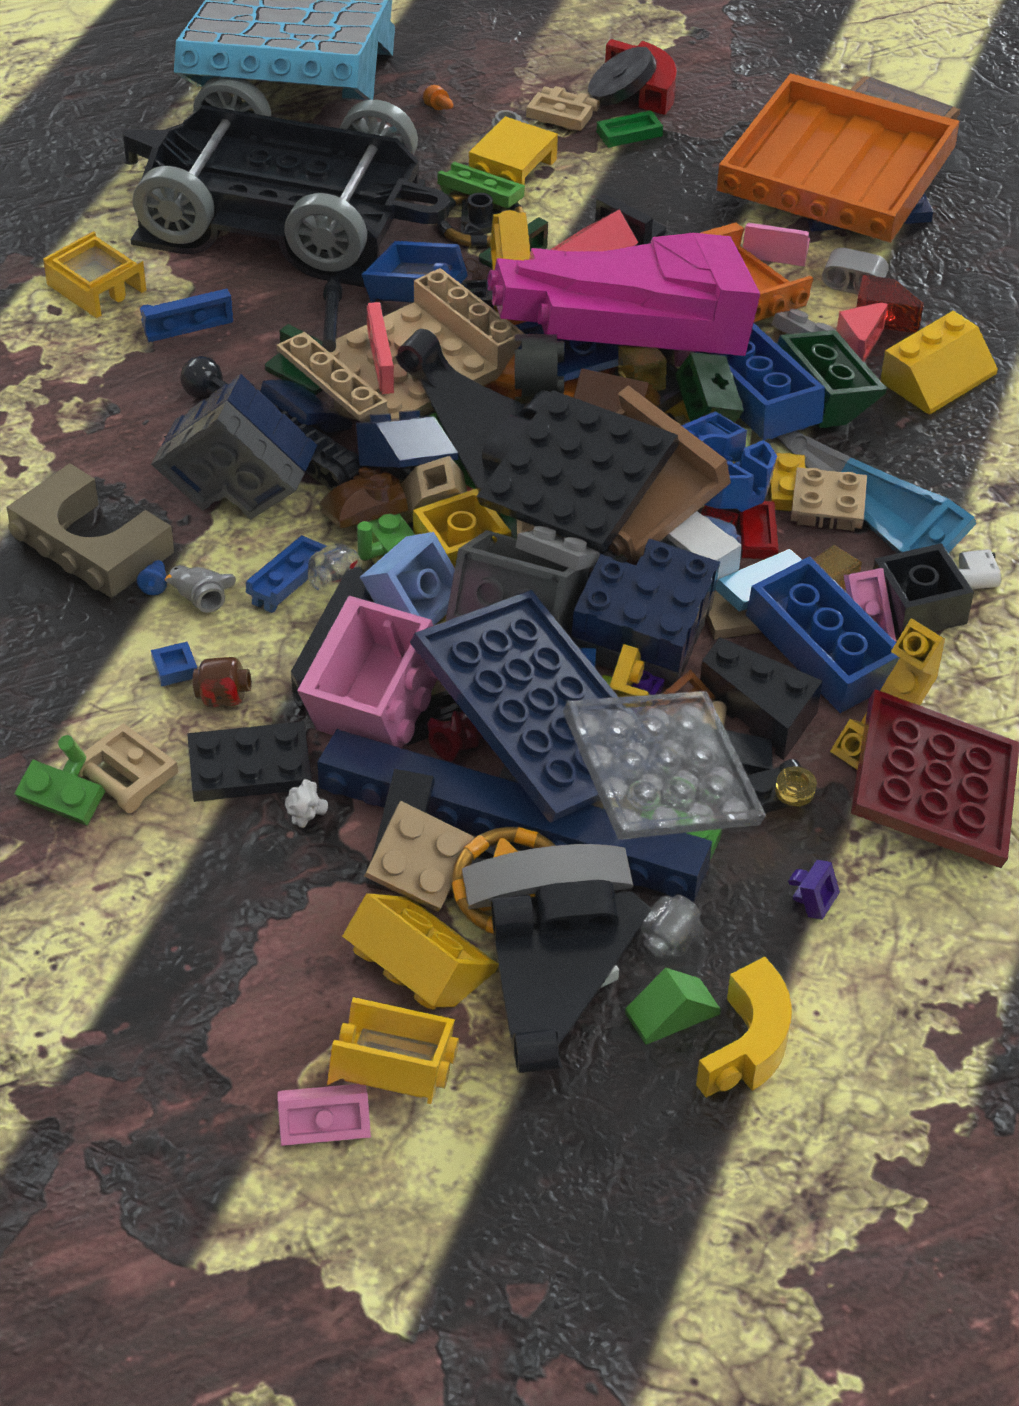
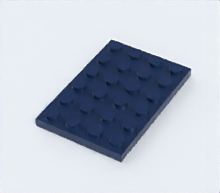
(512, 679)

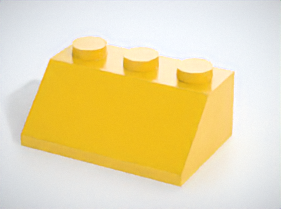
(938, 363)
(417, 950)

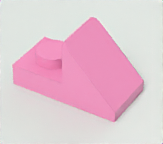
(871, 594)

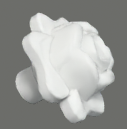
(304, 803)

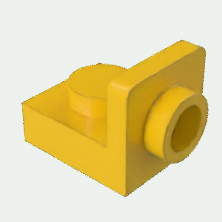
(628, 671)

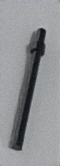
(332, 295)

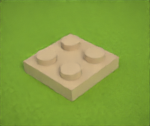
(417, 856)

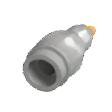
(201, 586)

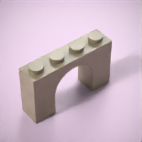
(104, 561)

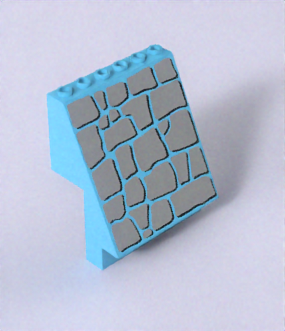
(288, 42)

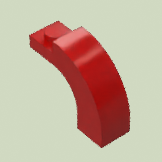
(659, 91)

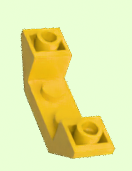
(910, 680)

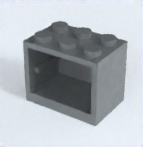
(497, 570)

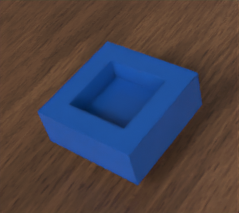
(173, 663)

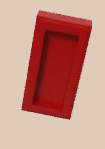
(758, 531)

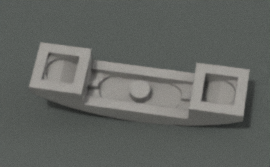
(531, 869)

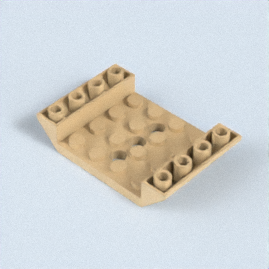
(467, 330)

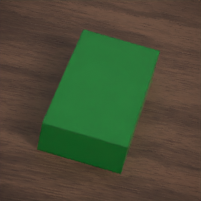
(629, 129)

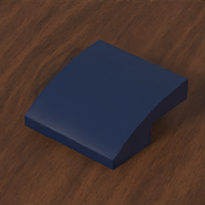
(304, 405)

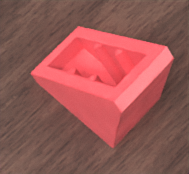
(862, 327)

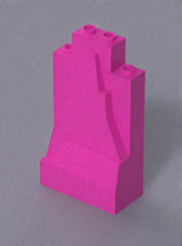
(660, 294)

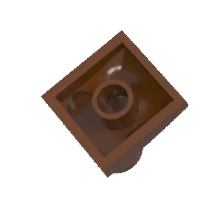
(364, 498)

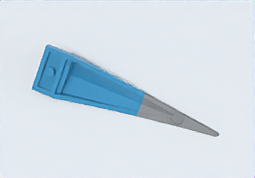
(894, 509)

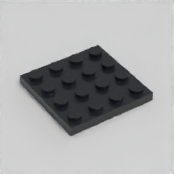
(578, 470)

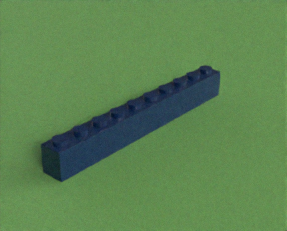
(485, 802)

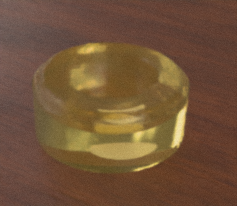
(795, 786)

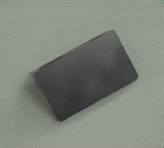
(641, 224)

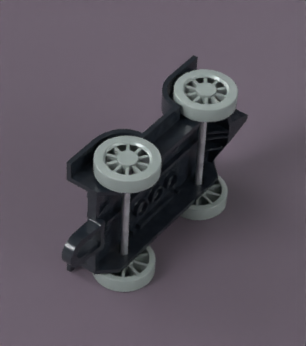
(280, 179)

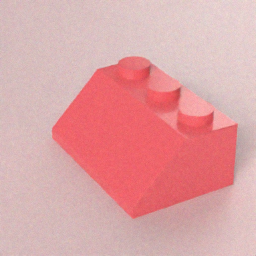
(603, 235)

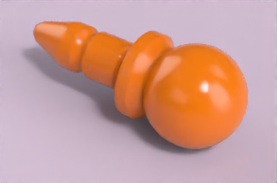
(437, 98)

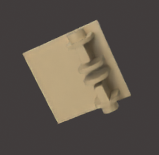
(829, 496)

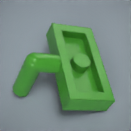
(384, 534)
(59, 789)

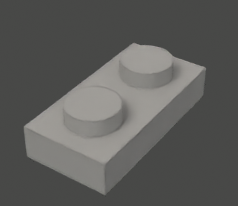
(797, 322)
(564, 551)

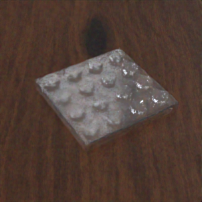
(663, 764)

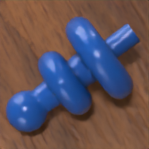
(152, 578)

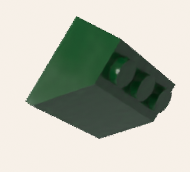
(846, 378)

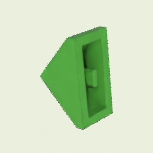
(670, 1005)

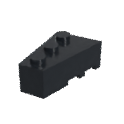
(762, 693)

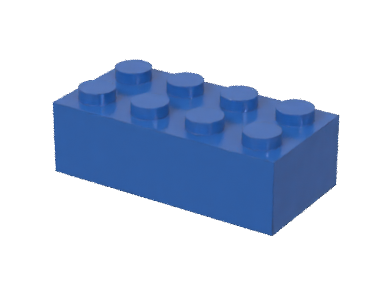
(774, 388)
(823, 632)

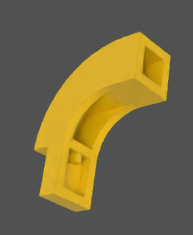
(766, 1008)

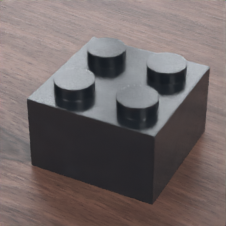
(926, 588)

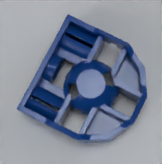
(748, 476)

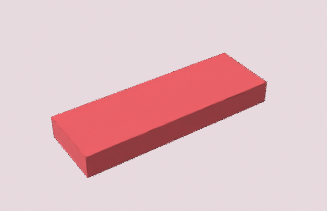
(380, 348)

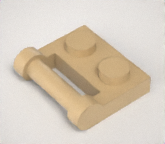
(135, 760)

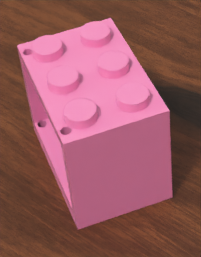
(369, 674)

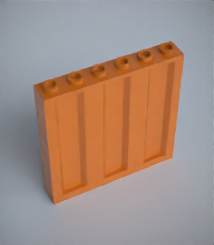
(838, 157)

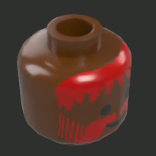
(221, 682)

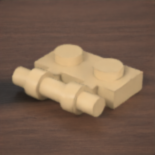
(562, 108)

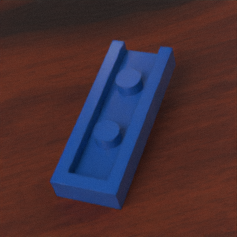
(187, 315)
(282, 574)

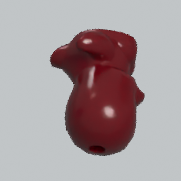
(453, 736)

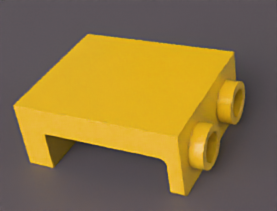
(514, 150)

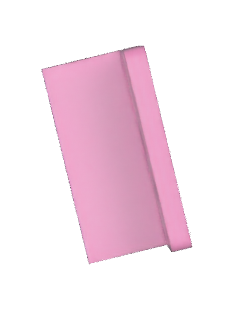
(777, 244)
(323, 1114)

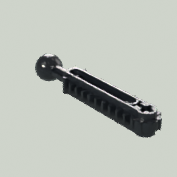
(330, 463)

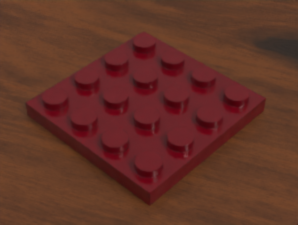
(936, 778)

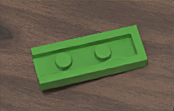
(471, 181)

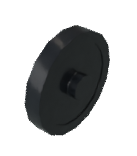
(622, 75)

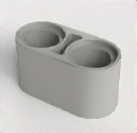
(847, 267)

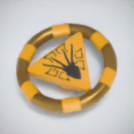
(476, 847)

